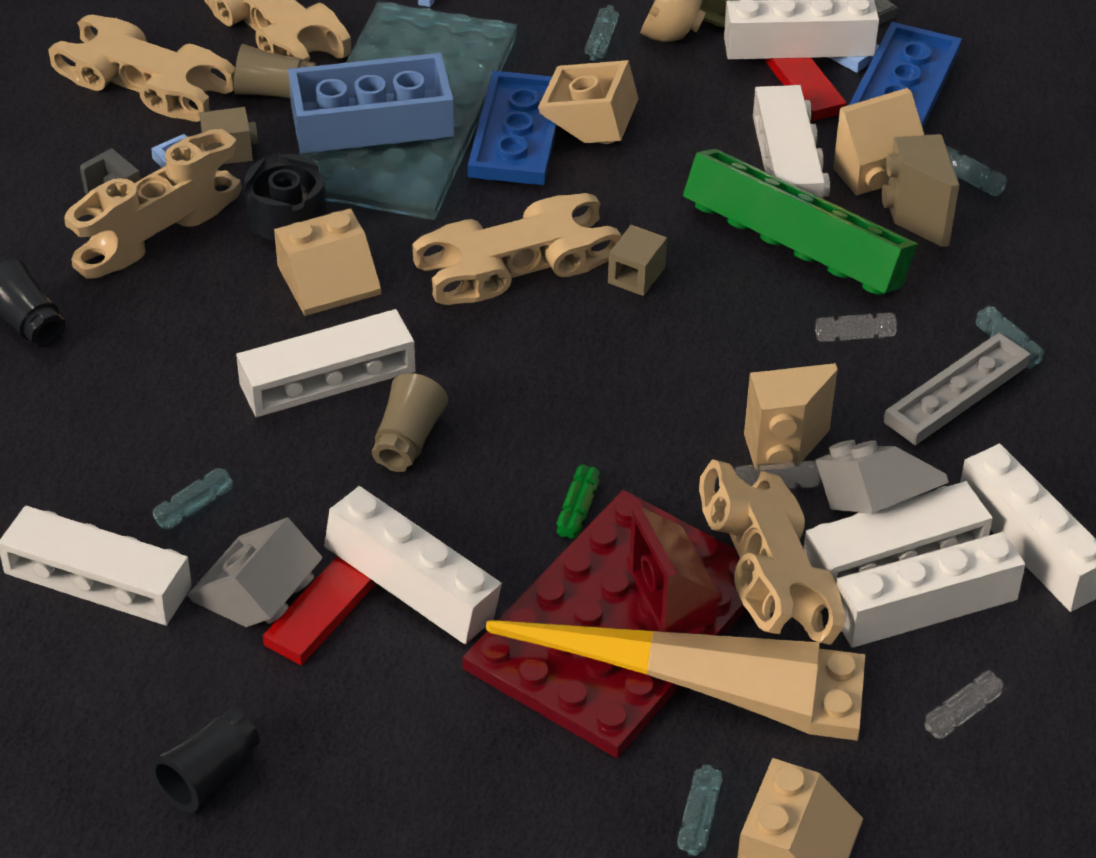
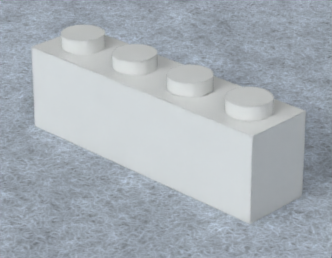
(800, 28)
(789, 139)
(326, 362)
(1037, 525)
(898, 532)
(412, 564)
(95, 565)
(930, 588)

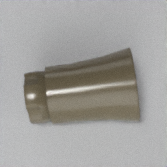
(264, 72)
(408, 419)

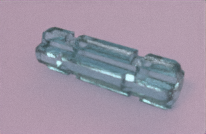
(602, 33)
(977, 173)
(990, 321)
(192, 498)
(700, 810)

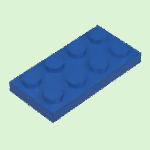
(913, 61)
(512, 135)

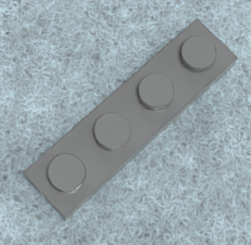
(956, 388)

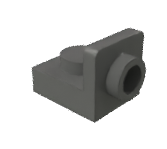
(105, 168)

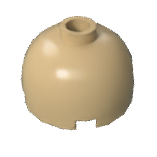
(672, 20)

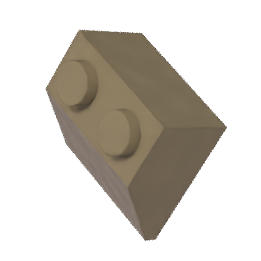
(921, 187)

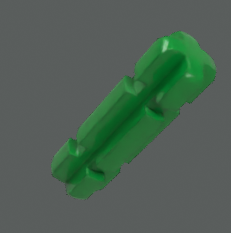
(578, 501)

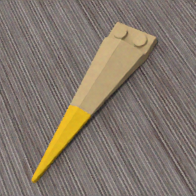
(772, 677)

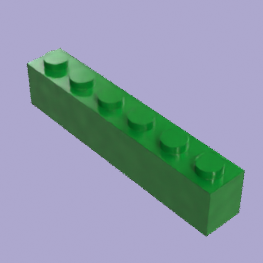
(799, 221)

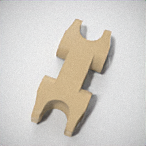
(287, 26)
(159, 74)
(133, 212)
(493, 256)
(772, 562)

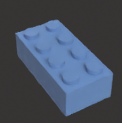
(371, 103)

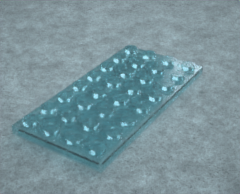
(417, 174)

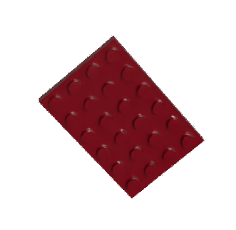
(595, 589)

